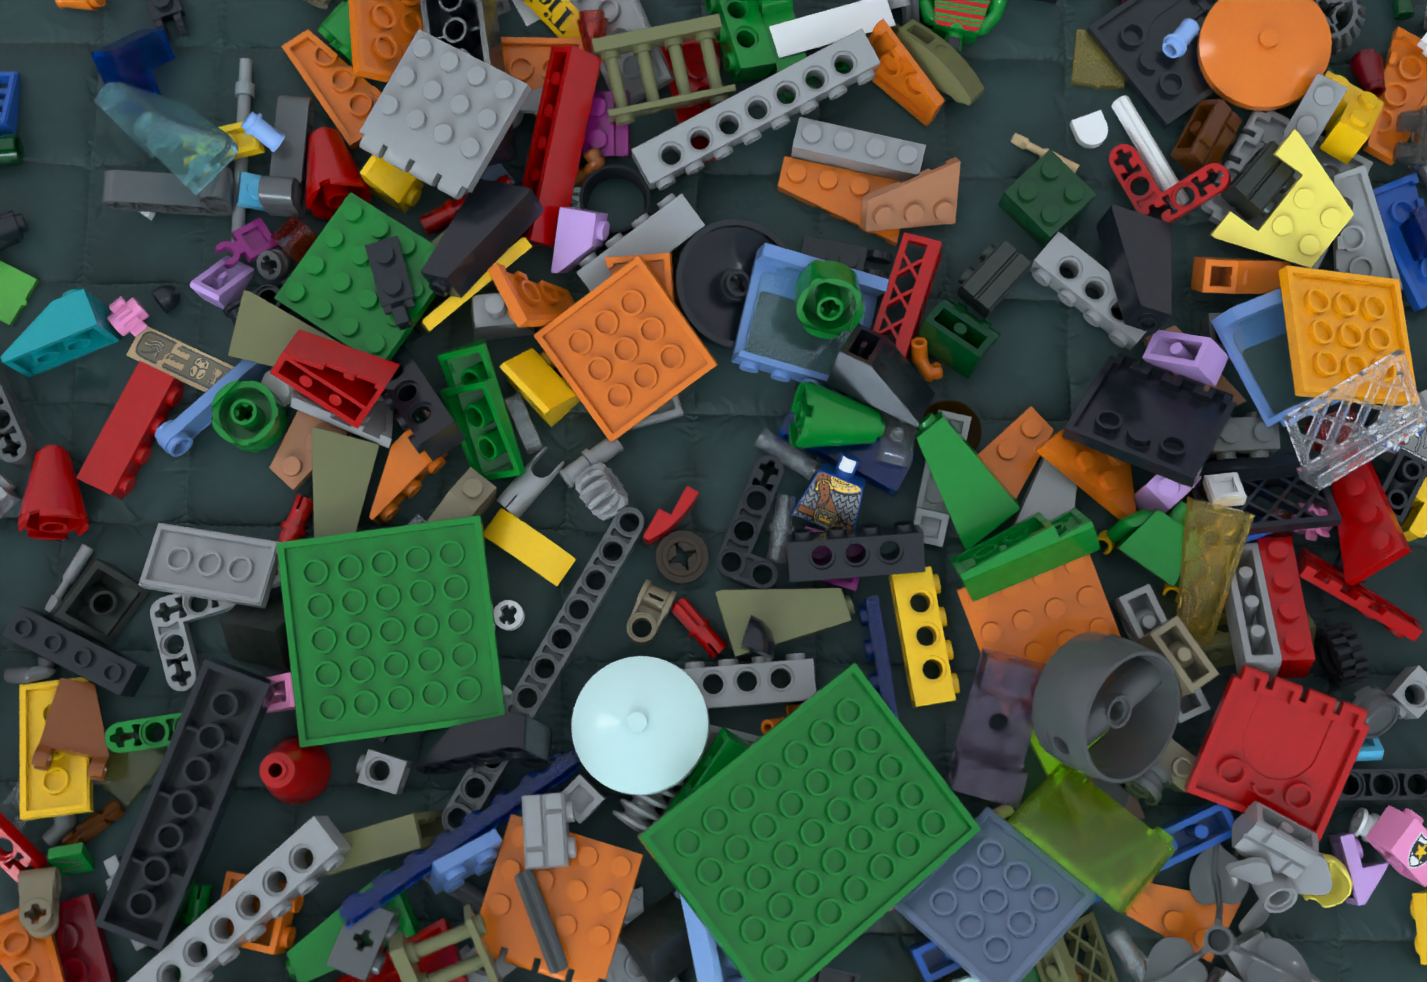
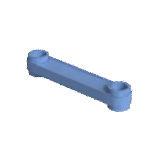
(178, 434)

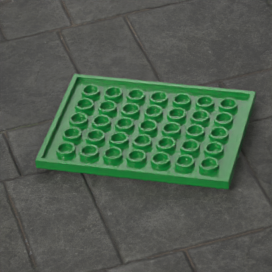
(810, 833)

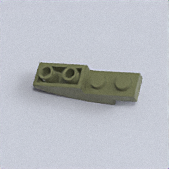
(939, 62)

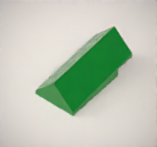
(480, 411)
(1025, 552)

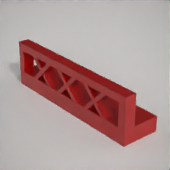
(919, 293)

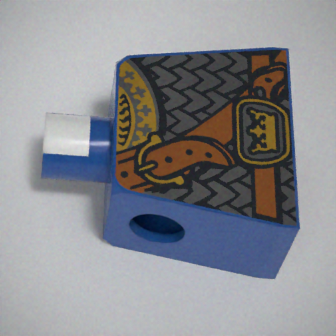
(833, 495)

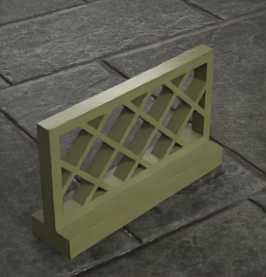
(1060, 963)

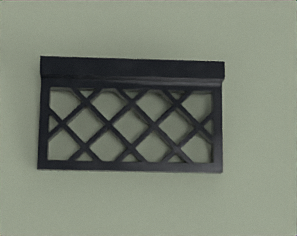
(1271, 472)

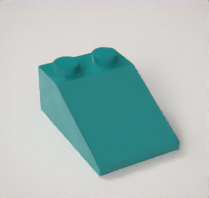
(61, 334)

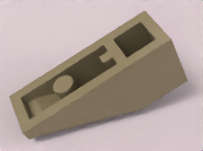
(467, 498)

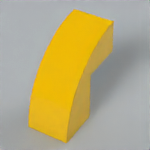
(529, 546)

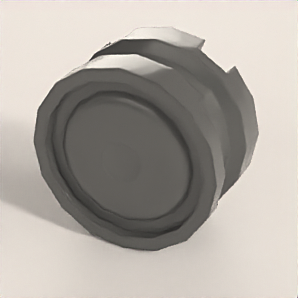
(1381, 710)
(1150, 785)

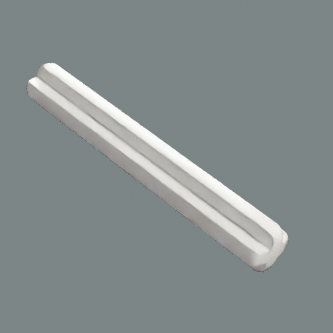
(1147, 147)

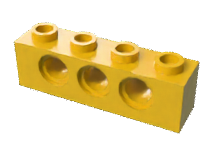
(921, 689)

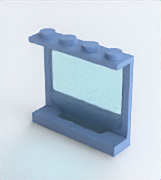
(770, 330)
(1259, 349)

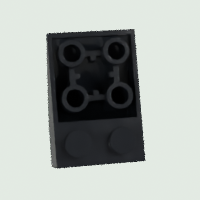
(880, 376)

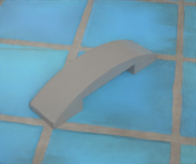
(930, 508)

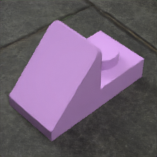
(1365, 875)

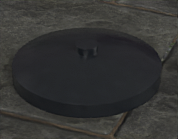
(715, 276)

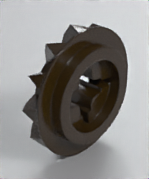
(667, 552)

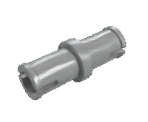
(599, 453)

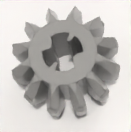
(601, 491)

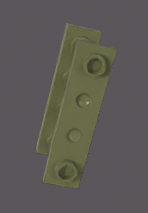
(641, 44)
(407, 955)

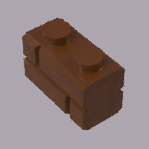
(1206, 135)

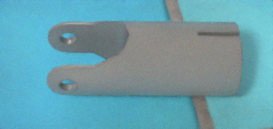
(526, 488)

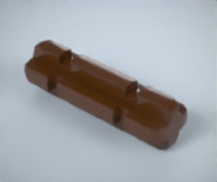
(95, 823)

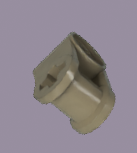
(650, 611)
(40, 894)

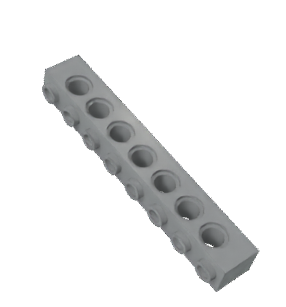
(852, 49)
(210, 928)

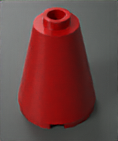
(331, 174)
(52, 497)
(295, 773)

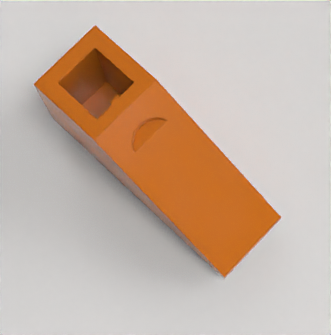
(1236, 275)
(402, 477)

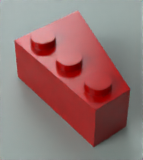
(334, 375)

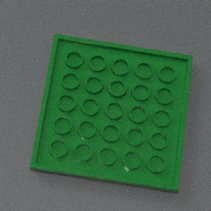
(390, 631)

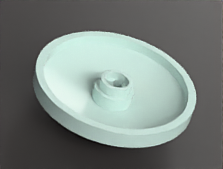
(640, 725)

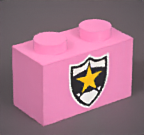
(1402, 842)

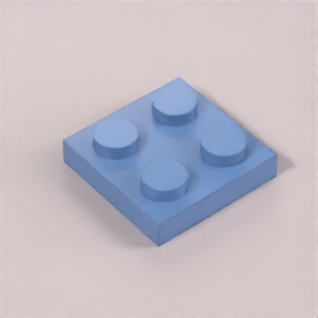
(472, 858)

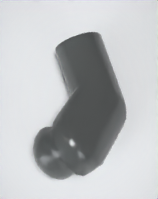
(29, 674)

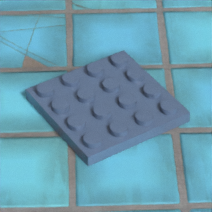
(996, 903)

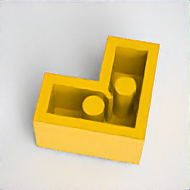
(1350, 121)

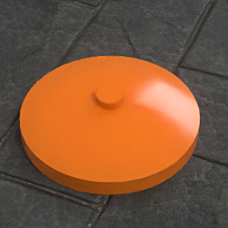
(1263, 51)

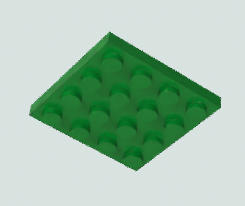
(336, 283)

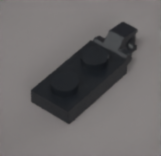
(392, 279)

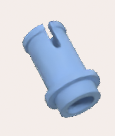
(1176, 44)
(262, 131)

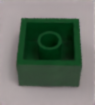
(1046, 198)

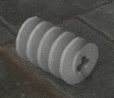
(642, 808)

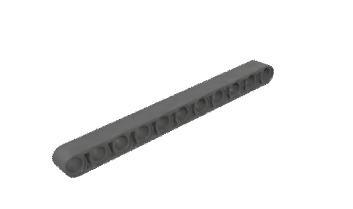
(548, 651)

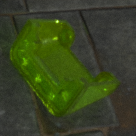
(1093, 837)

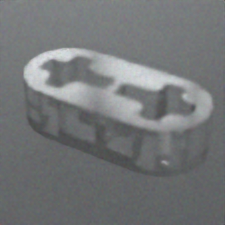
(524, 423)

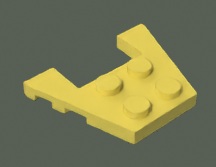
(1302, 220)

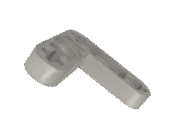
(179, 626)

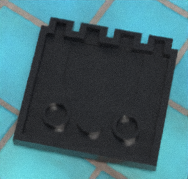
(1133, 43)
(1151, 419)

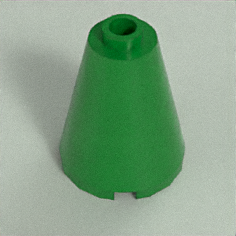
(831, 419)

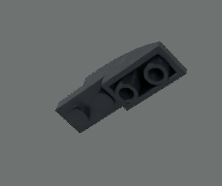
(1401, 484)

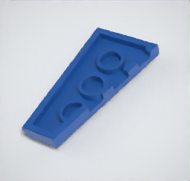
(1394, 203)

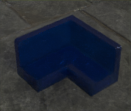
(133, 58)

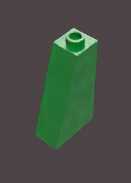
(967, 485)
(310, 955)

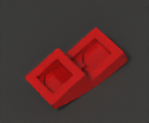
(664, 522)

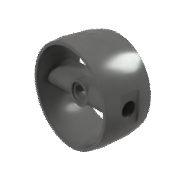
(1104, 684)

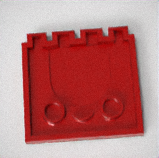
(1278, 749)

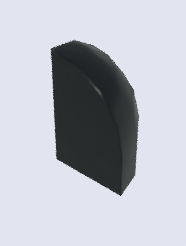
(758, 638)

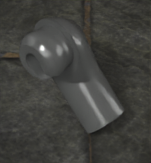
(60, 828)

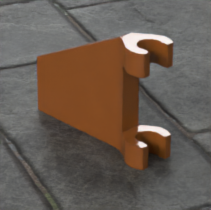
(74, 728)

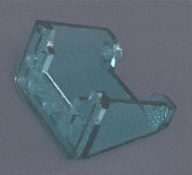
(171, 131)

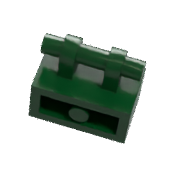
(957, 337)

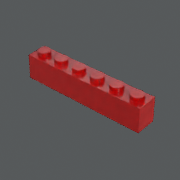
(559, 136)

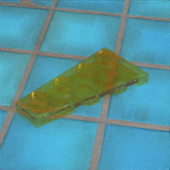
(1208, 564)

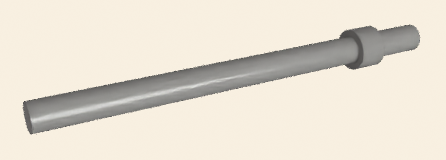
(245, 93)

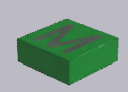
(71, 858)

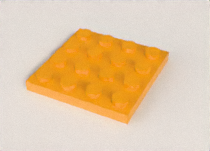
(1341, 327)

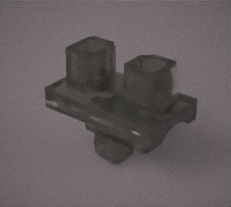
(1413, 153)

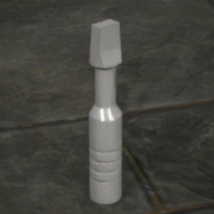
(70, 576)

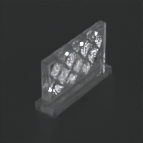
(1363, 442)

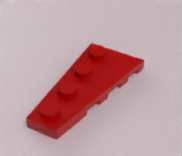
(1368, 528)
(1359, 596)

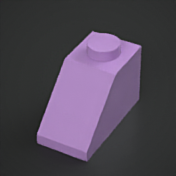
(577, 236)
(1187, 356)
(1161, 493)

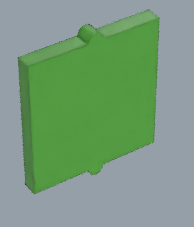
(14, 292)

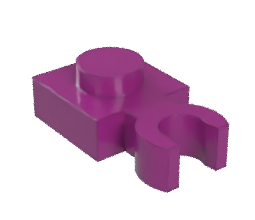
(248, 242)

